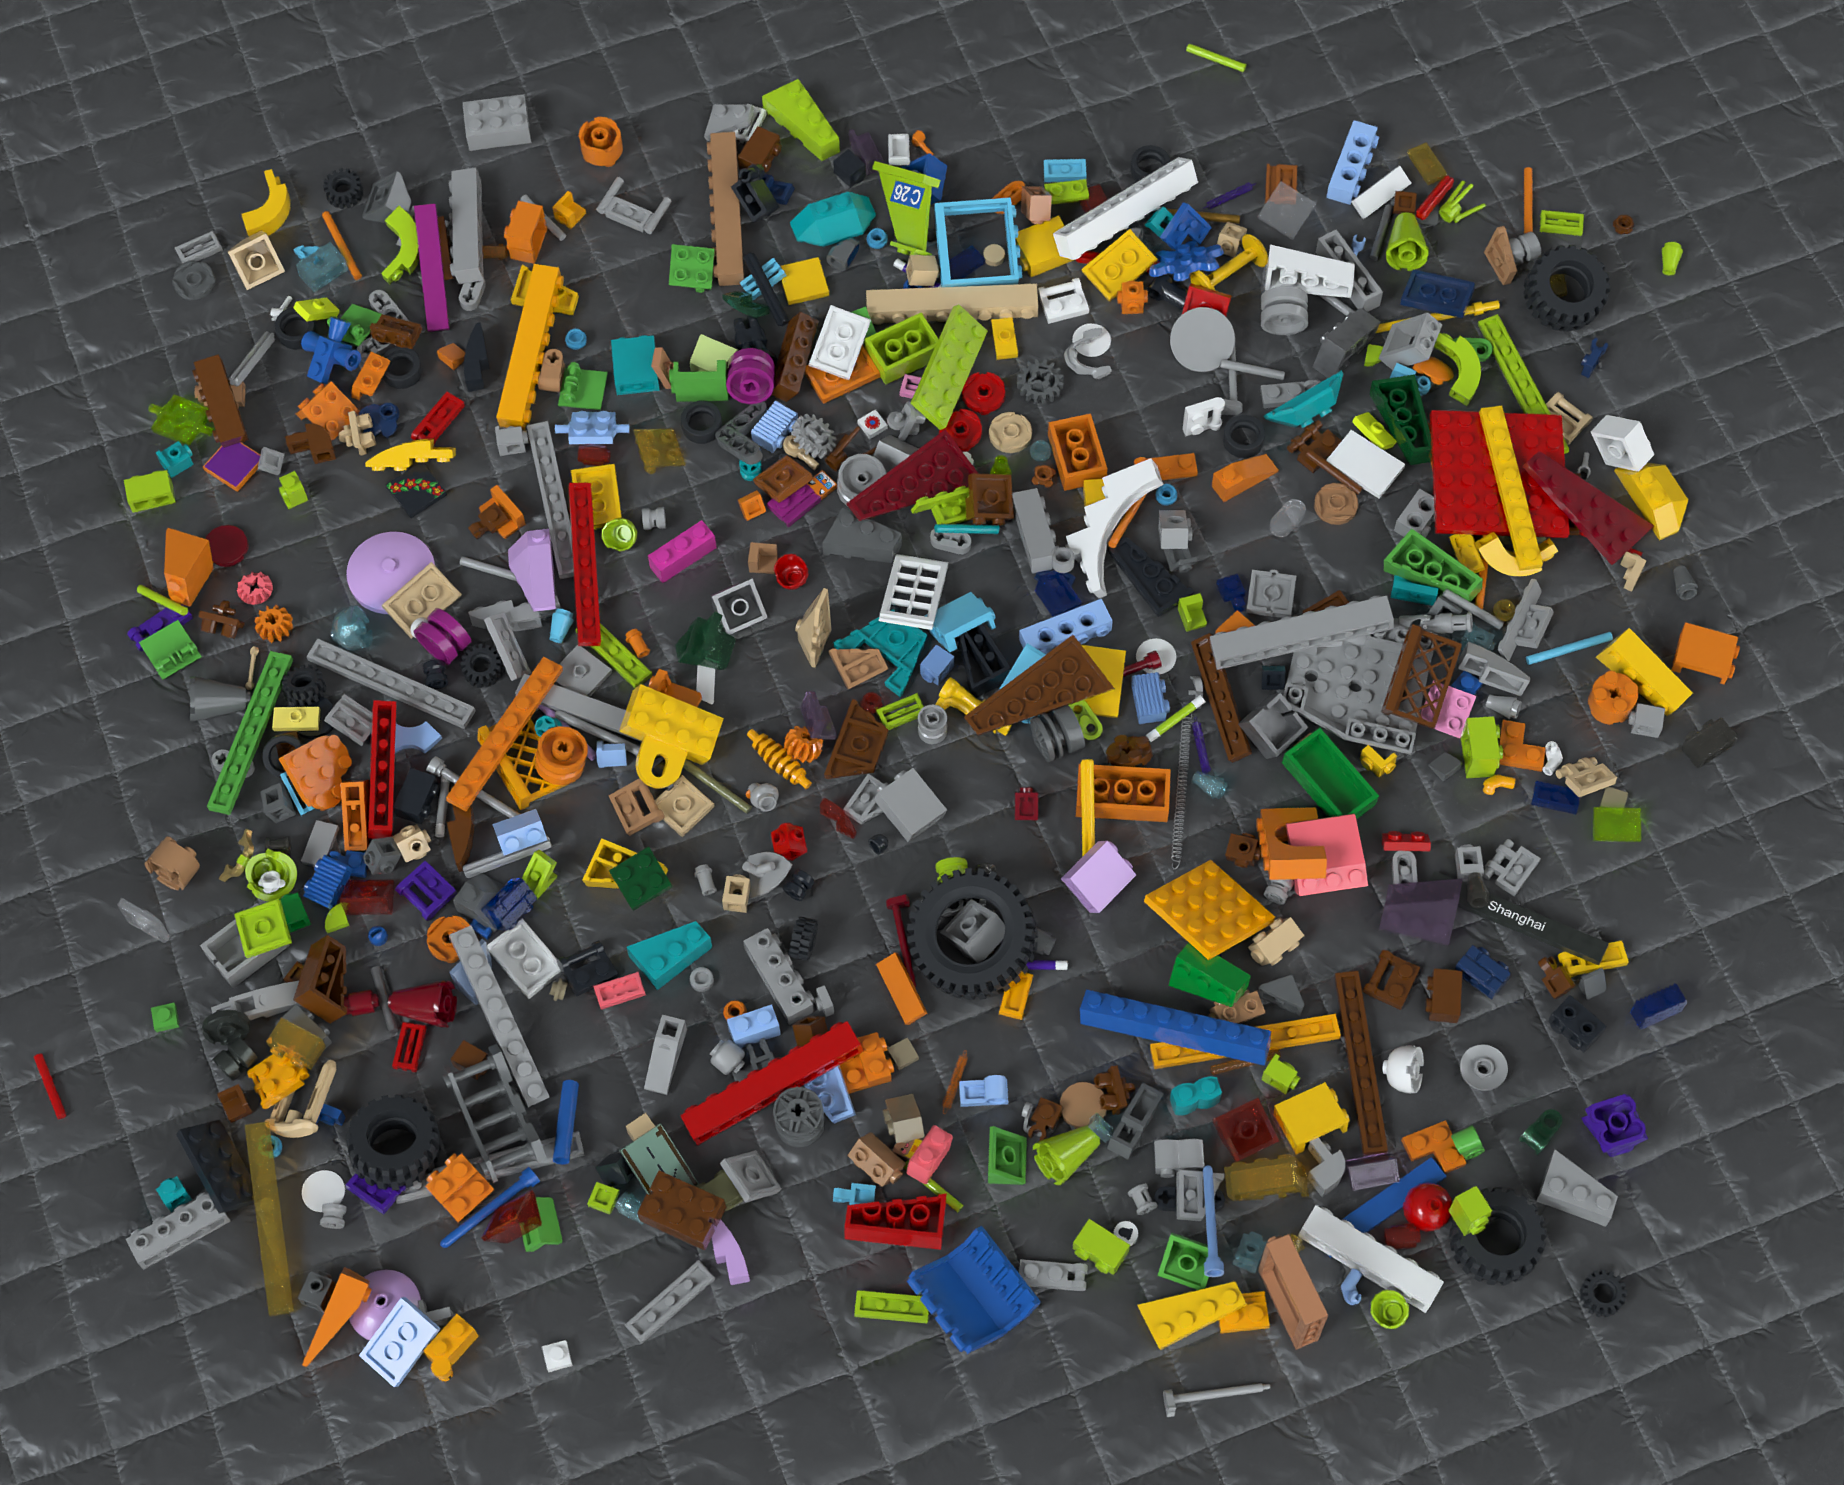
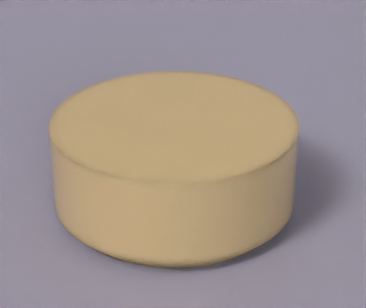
(994, 255)

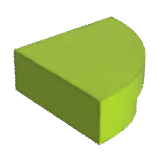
(1372, 355)
(336, 919)

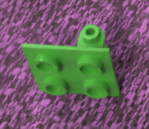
(691, 267)
(360, 323)
(582, 388)
(170, 649)

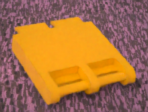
(277, 1079)

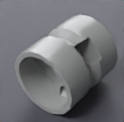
(1525, 248)
(932, 724)

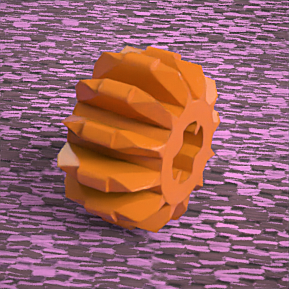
(271, 631)
(802, 745)

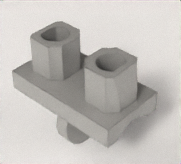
(906, 421)

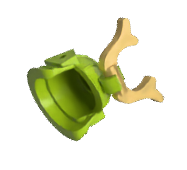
(258, 866)

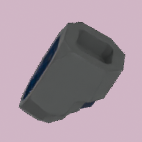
(843, 254)

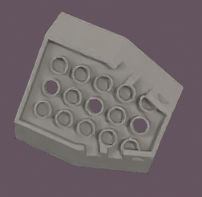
(1358, 714)

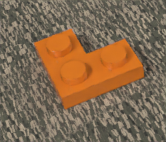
(1515, 752)
(1435, 1140)

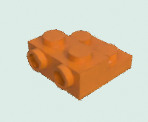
(868, 1067)
(459, 1186)

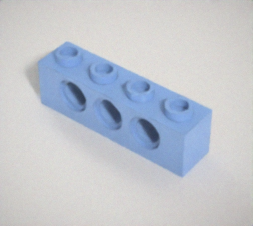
(1352, 162)
(1072, 621)

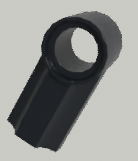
(1164, 288)

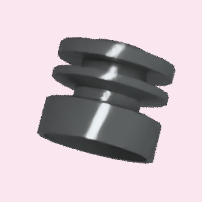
(1054, 734)
(799, 1130)

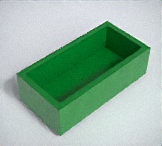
(1329, 777)

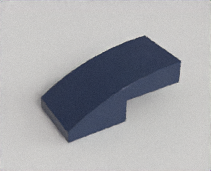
(780, 190)

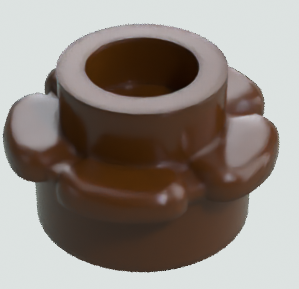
(1624, 220)

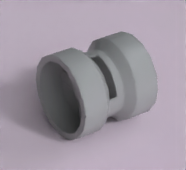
(653, 518)
(1278, 890)

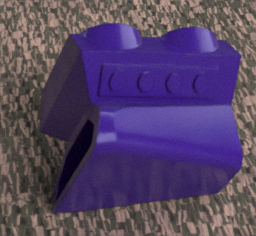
(1615, 1125)

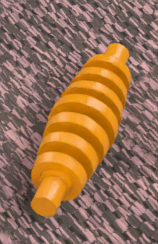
(778, 760)

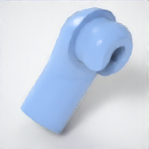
(1349, 1287)

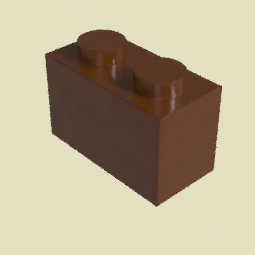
(760, 149)
(1445, 995)

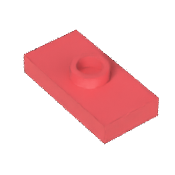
(619, 990)

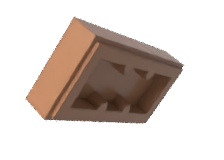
(662, 366)

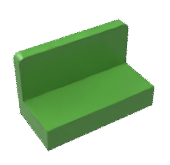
(549, 1231)

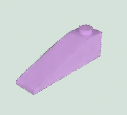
(534, 569)

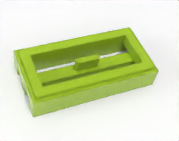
(1561, 225)
(896, 705)

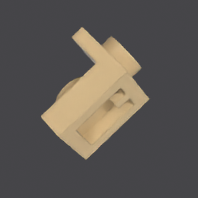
(1230, 238)
(1635, 566)

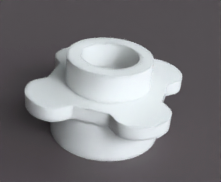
(271, 881)

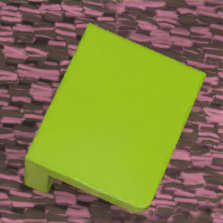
(1191, 612)

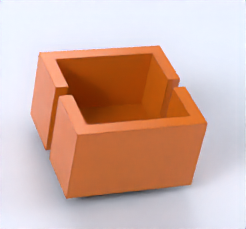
(525, 232)

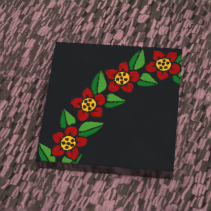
(416, 489)

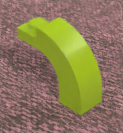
(405, 228)
(1467, 364)

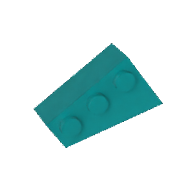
(670, 952)

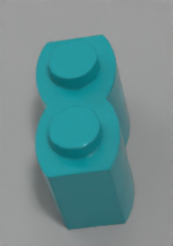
(1189, 1096)

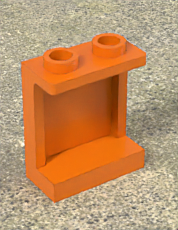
(1706, 652)

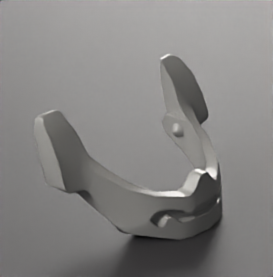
(1071, 356)

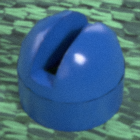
(380, 938)

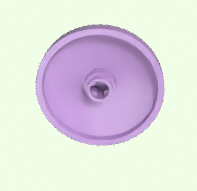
(384, 566)

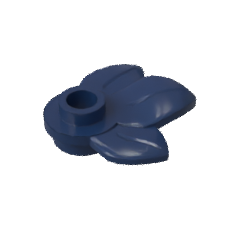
(382, 423)

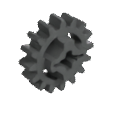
(1040, 381)

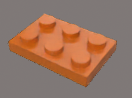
(831, 386)

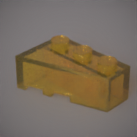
(1266, 1178)

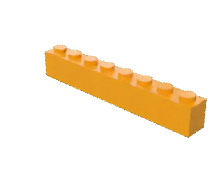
(529, 346)

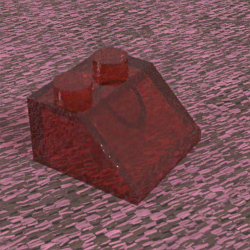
(1245, 1129)

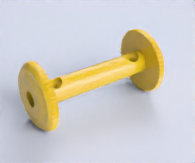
(1253, 252)

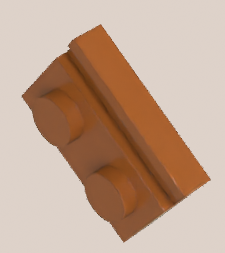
(1275, 174)

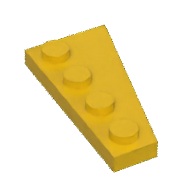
(1186, 1313)

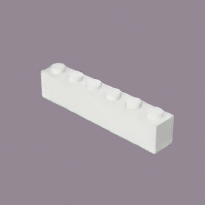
(1371, 1258)

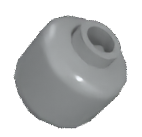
(727, 1057)

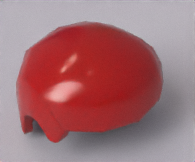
(791, 571)

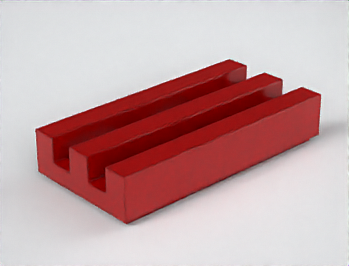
(405, 1065)

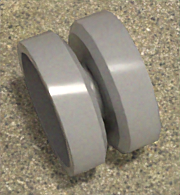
(1284, 310)
(857, 474)

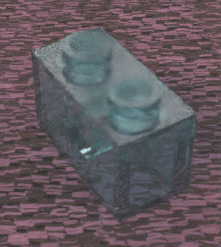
(321, 267)

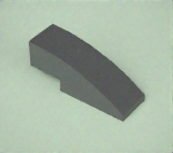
(1135, 1121)

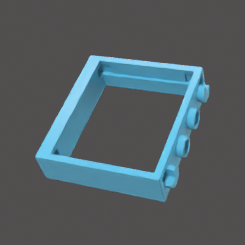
(972, 207)

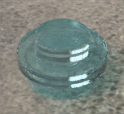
(1040, 450)

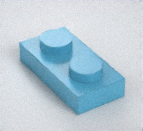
(1064, 170)

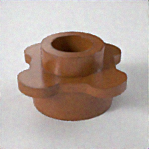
(1046, 471)

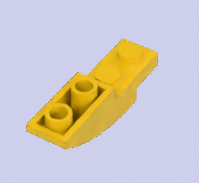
(402, 455)

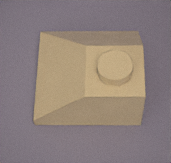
(255, 260)

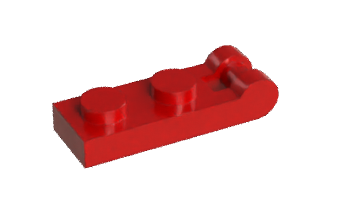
(439, 418)

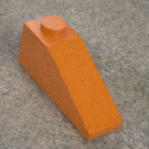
(1242, 476)
(355, 814)

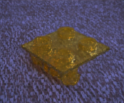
(658, 448)

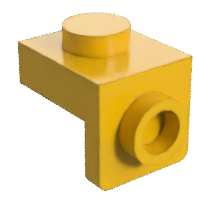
(1373, 761)

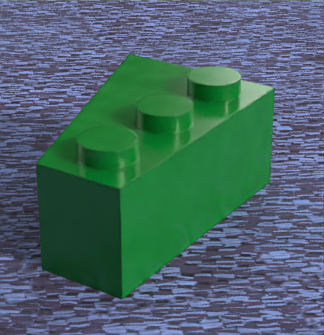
(1207, 978)

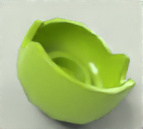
(619, 534)
(1389, 1309)

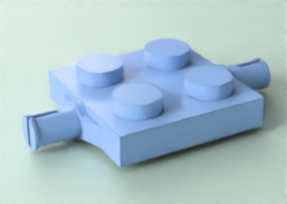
(592, 427)

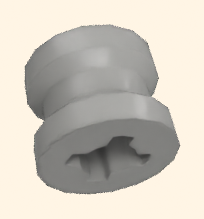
(333, 1215)

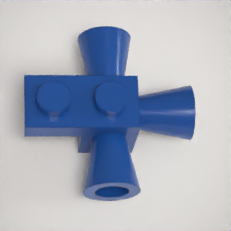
(330, 351)

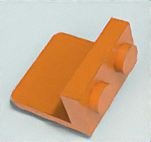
(328, 409)
(663, 684)

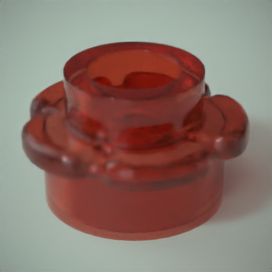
(871, 697)

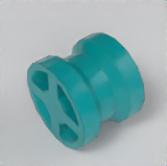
(747, 473)
(545, 723)

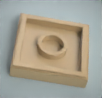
(683, 805)

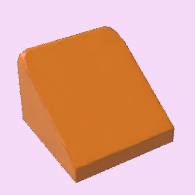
(451, 355)

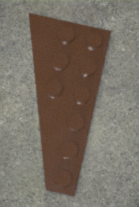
(1049, 684)

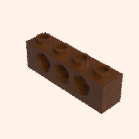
(794, 356)

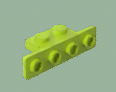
(946, 507)

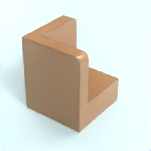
(762, 558)

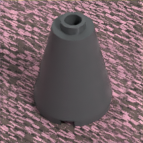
(215, 698)

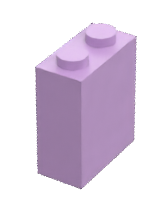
(1099, 876)

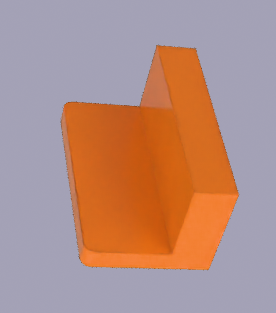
(509, 509)

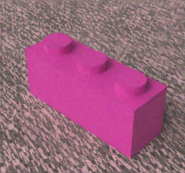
(682, 551)

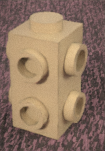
(1270, 945)

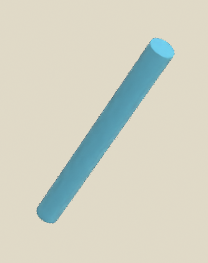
(1565, 649)

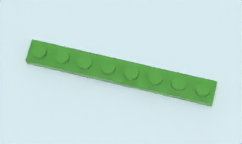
(249, 733)

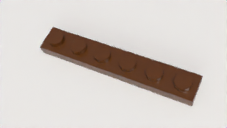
(1221, 701)

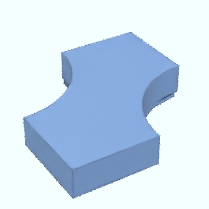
(419, 737)

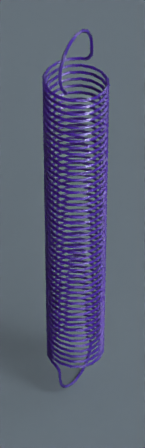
(1230, 192)
(1204, 762)

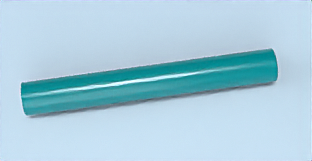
(962, 528)

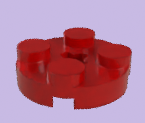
(979, 403)
(972, 429)

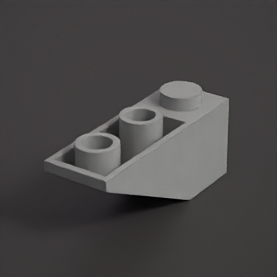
(665, 1054)

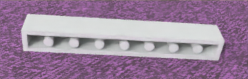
(1125, 208)

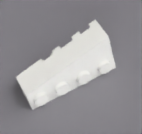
(1309, 273)

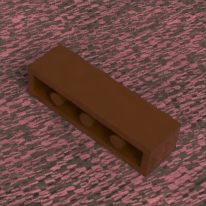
(220, 401)

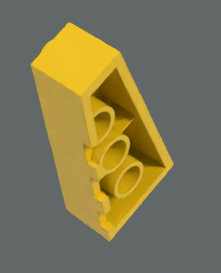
(1655, 681)

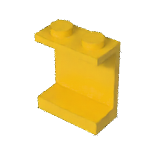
(1310, 1116)

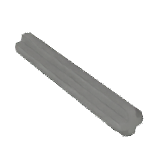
(251, 359)
(498, 859)

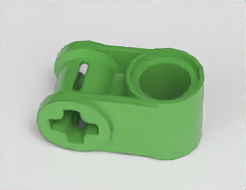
(1468, 1143)

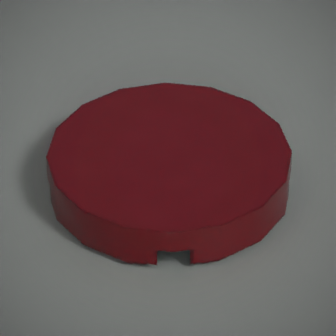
(227, 545)

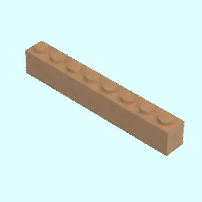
(726, 209)

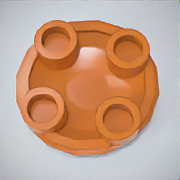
(1435, 369)

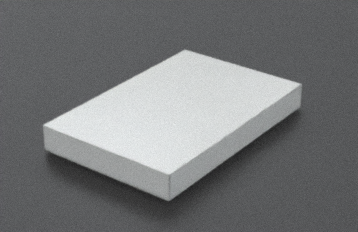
(839, 342)
(1366, 463)
(525, 958)

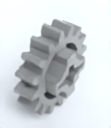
(812, 435)

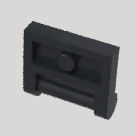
(594, 973)

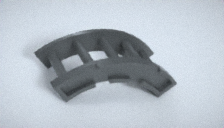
(515, 1110)

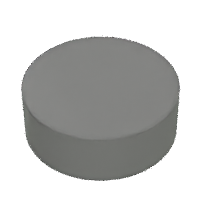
(701, 979)

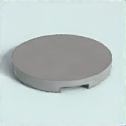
(1202, 339)

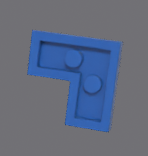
(1185, 223)

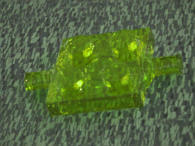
(180, 420)

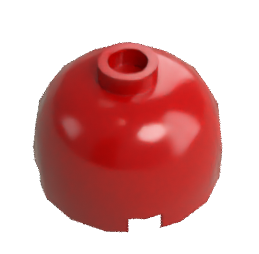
(1427, 1206)

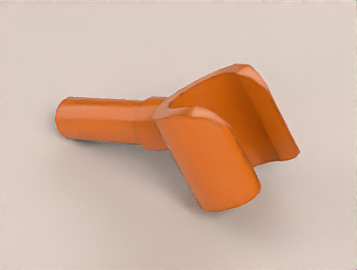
(917, 141)

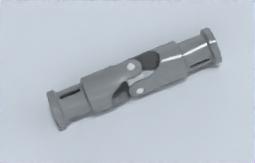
(1439, 623)

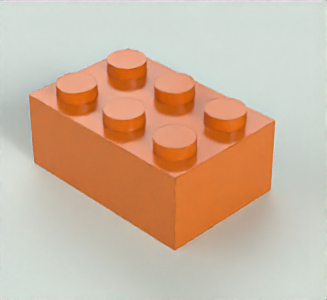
(1076, 450)

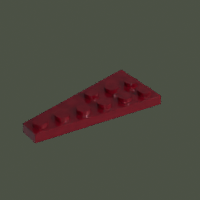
(926, 472)
(1599, 517)

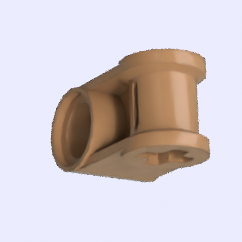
(552, 371)

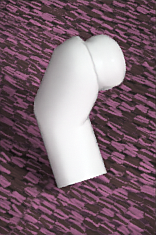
(1553, 756)

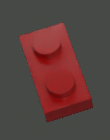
(1406, 842)

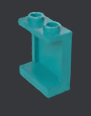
(633, 365)

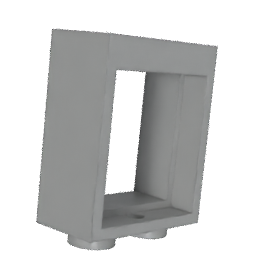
(1397, 343)

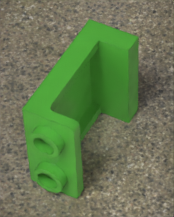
(699, 385)

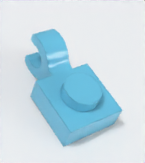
(857, 1195)

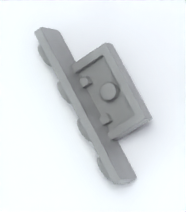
(1527, 623)

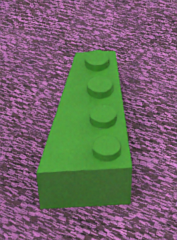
(1430, 566)

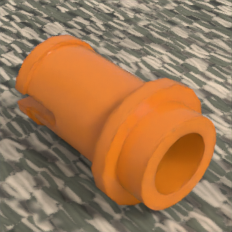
(637, 643)

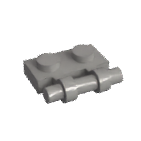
(1516, 872)

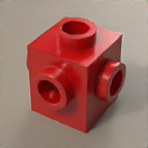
(789, 841)

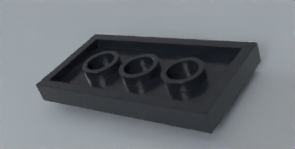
(218, 1165)

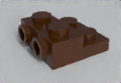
(989, 499)

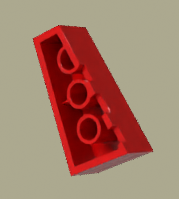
(898, 1222)

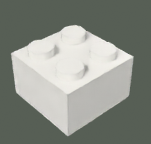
(1622, 443)

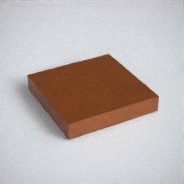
(783, 478)

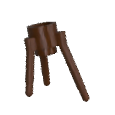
(838, 456)

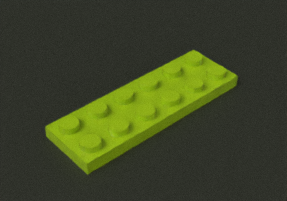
(949, 367)

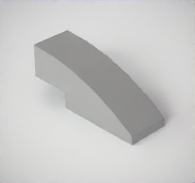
(1493, 669)

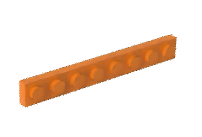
(504, 734)

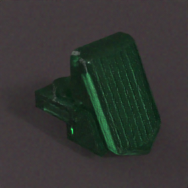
(706, 644)

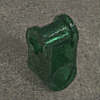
(1539, 1134)

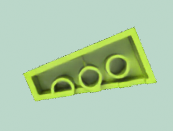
(801, 116)

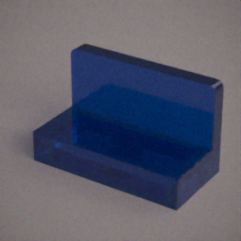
(1056, 593)

